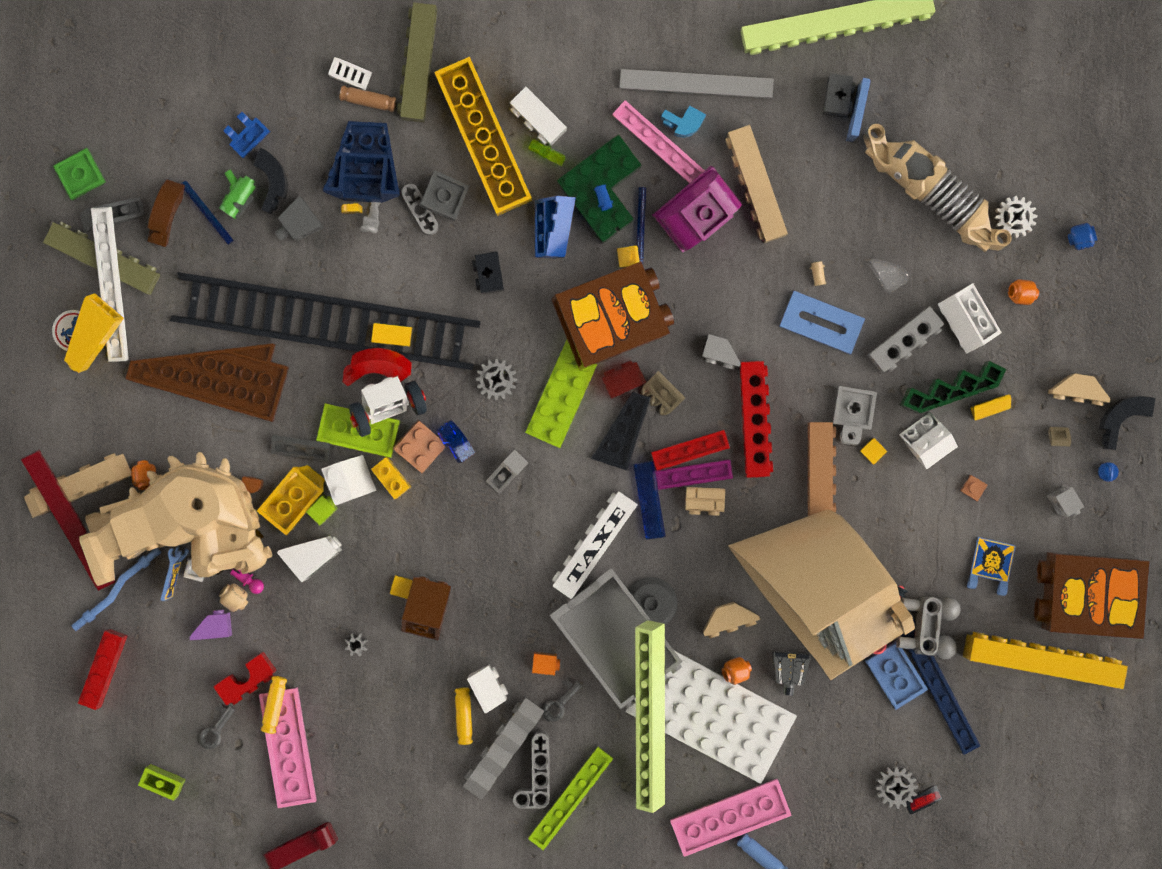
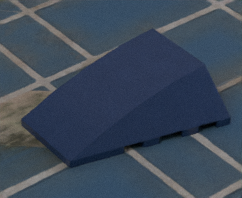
(363, 165)

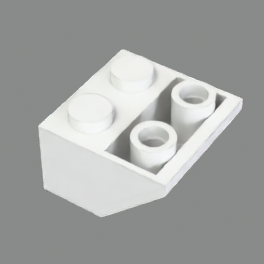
(928, 440)

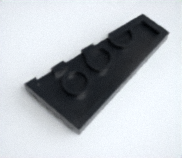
(620, 441)

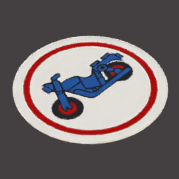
(64, 327)

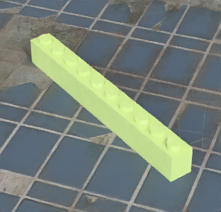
(833, 22)
(650, 715)

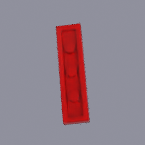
(690, 450)

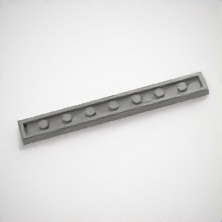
(696, 83)

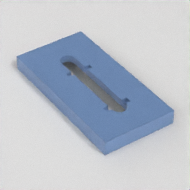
(843, 342)

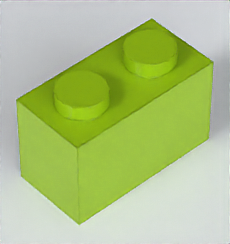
(161, 782)

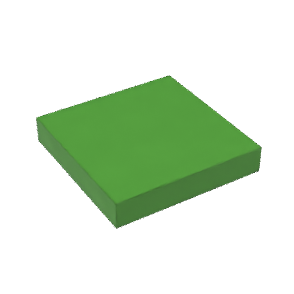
(79, 174)

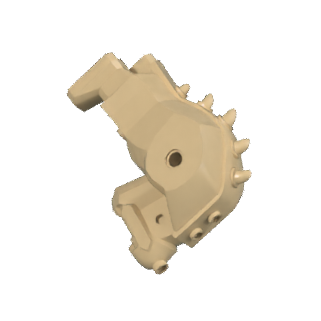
(177, 509)

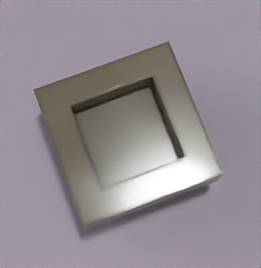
(1059, 436)

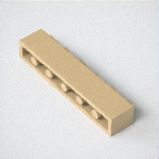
(757, 184)

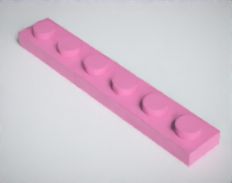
(657, 142)

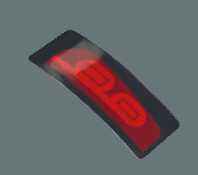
(924, 800)

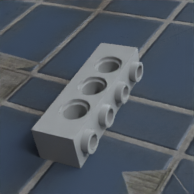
(879, 354)

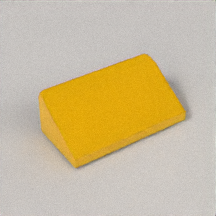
(991, 407)

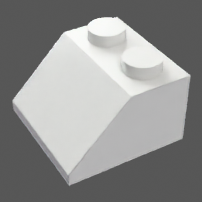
(487, 688)

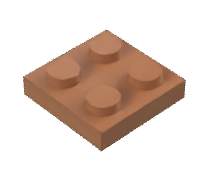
(419, 446)

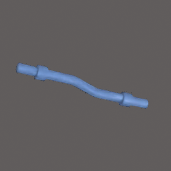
(89, 615)

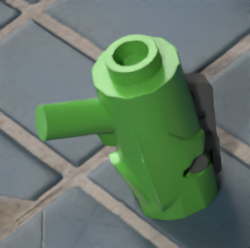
(239, 196)

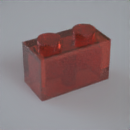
(623, 380)

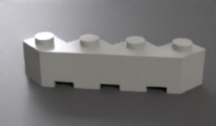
(503, 748)

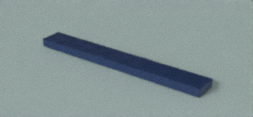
(944, 698)

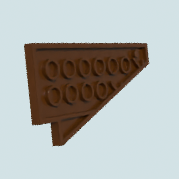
(228, 378)

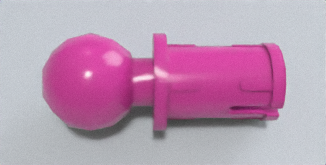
(255, 585)

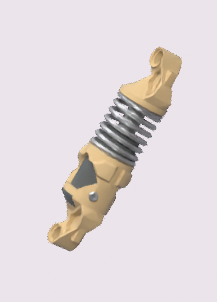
(930, 182)

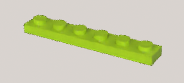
(570, 798)

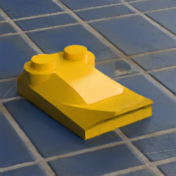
(292, 498)

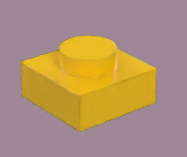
(627, 256)

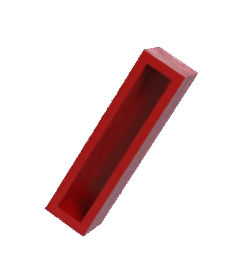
(102, 669)

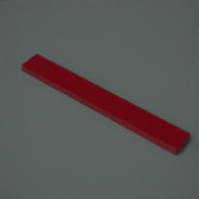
(59, 505)

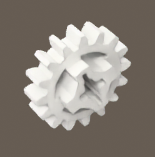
(1010, 211)

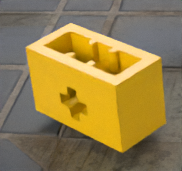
(391, 478)

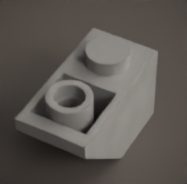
(720, 350)

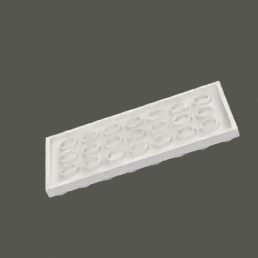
(723, 719)

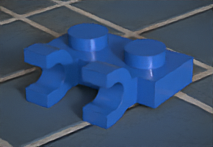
(249, 137)

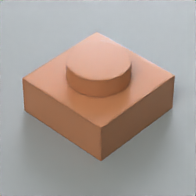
(973, 488)

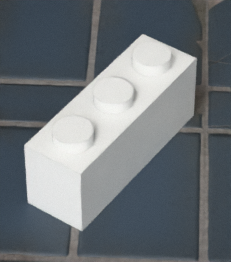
(537, 117)

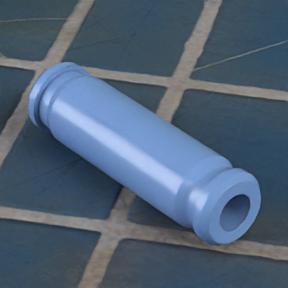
(759, 853)

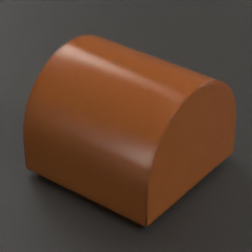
(252, 484)

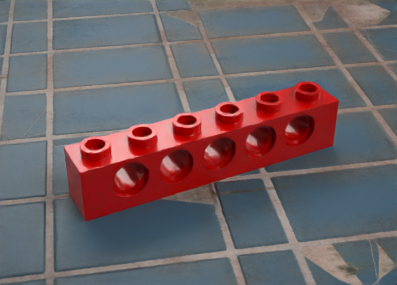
(760, 370)

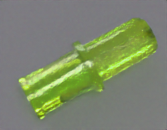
(547, 152)

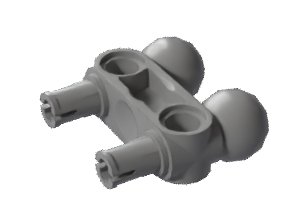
(929, 626)

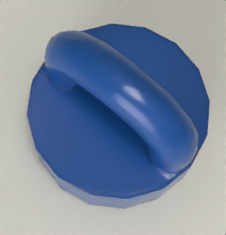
(1108, 471)

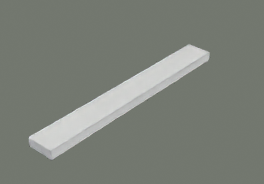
(109, 277)

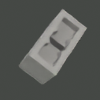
(1065, 502)

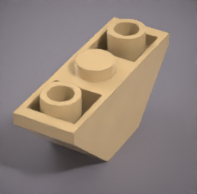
(1080, 388)
(728, 618)

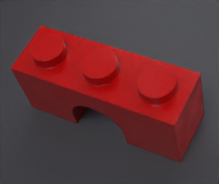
(231, 689)

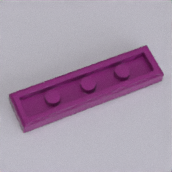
(694, 474)

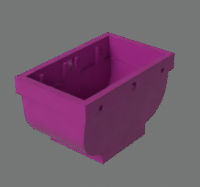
(698, 210)

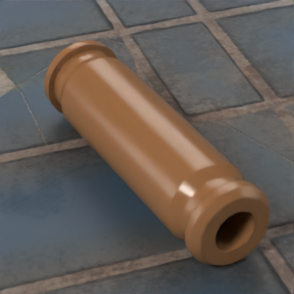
(367, 98)

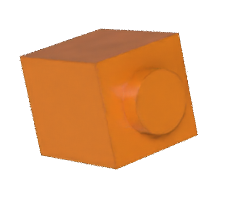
(545, 663)

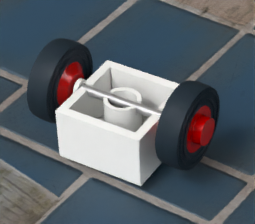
(385, 401)

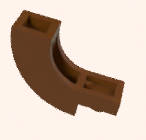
(163, 212)

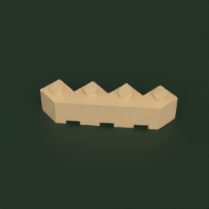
(86, 481)

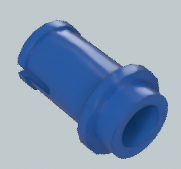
(603, 198)

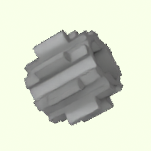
(353, 639)

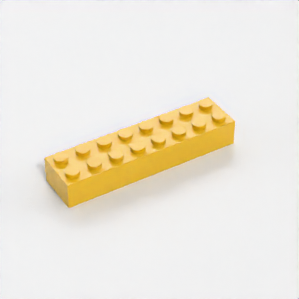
(483, 136)
(1044, 661)

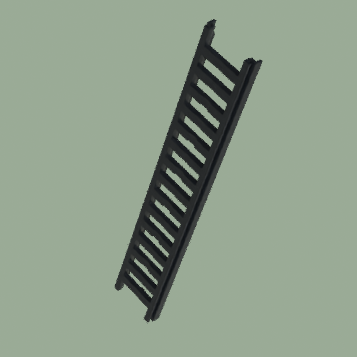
(329, 302)

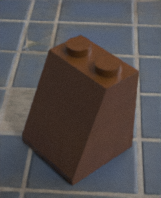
(425, 608)

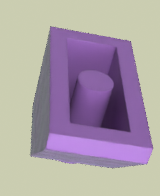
(214, 626)

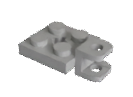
(852, 422)

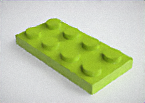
(338, 430)

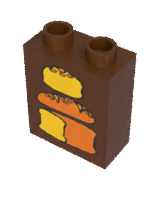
(612, 315)
(1092, 595)

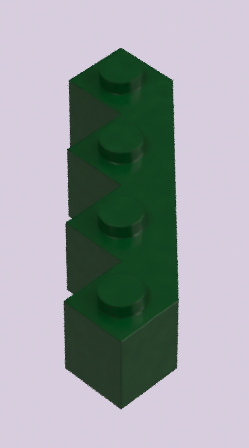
(964, 386)

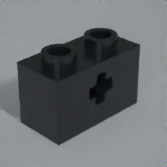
(491, 262)

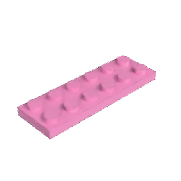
(290, 753)
(730, 817)

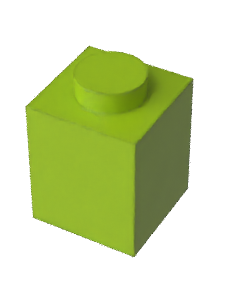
(322, 509)

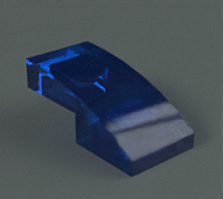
(456, 441)

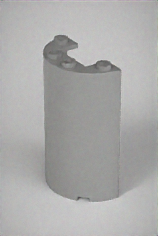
(602, 631)

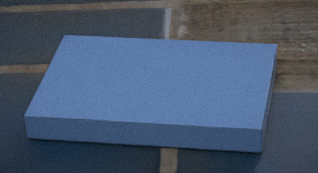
(858, 110)
(896, 675)

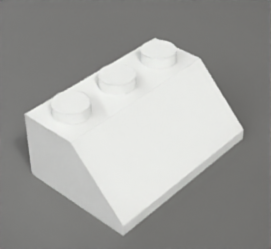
(969, 318)

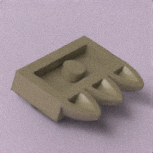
(663, 393)

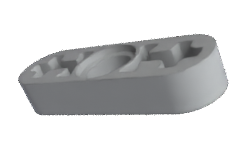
(408, 199)

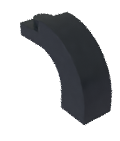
(1119, 412)

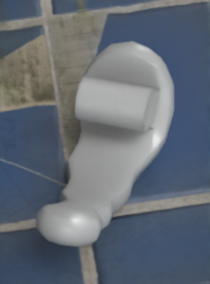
(371, 222)

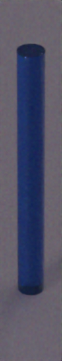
(207, 213)
(641, 222)

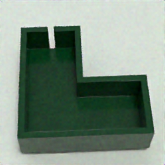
(607, 167)

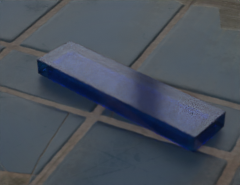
(649, 500)

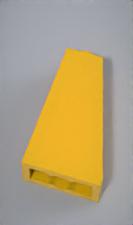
(92, 331)

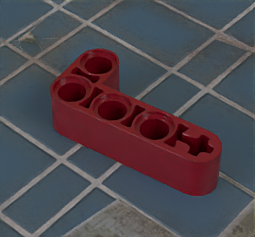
(301, 846)

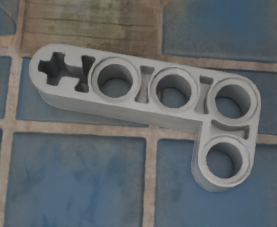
(537, 769)

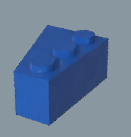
(552, 226)

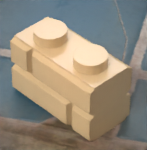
(705, 499)

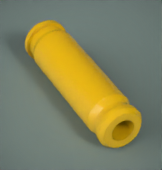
(273, 704)
(463, 716)

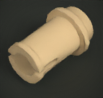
(818, 273)

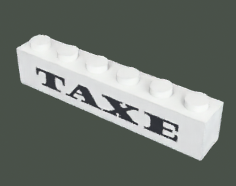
(594, 545)

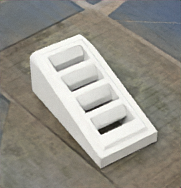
(332, 73)

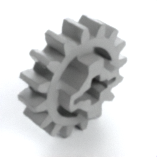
(508, 384)
(888, 787)

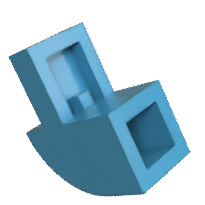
(687, 125)

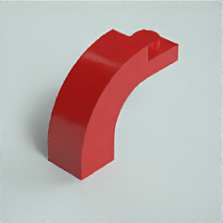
(376, 361)

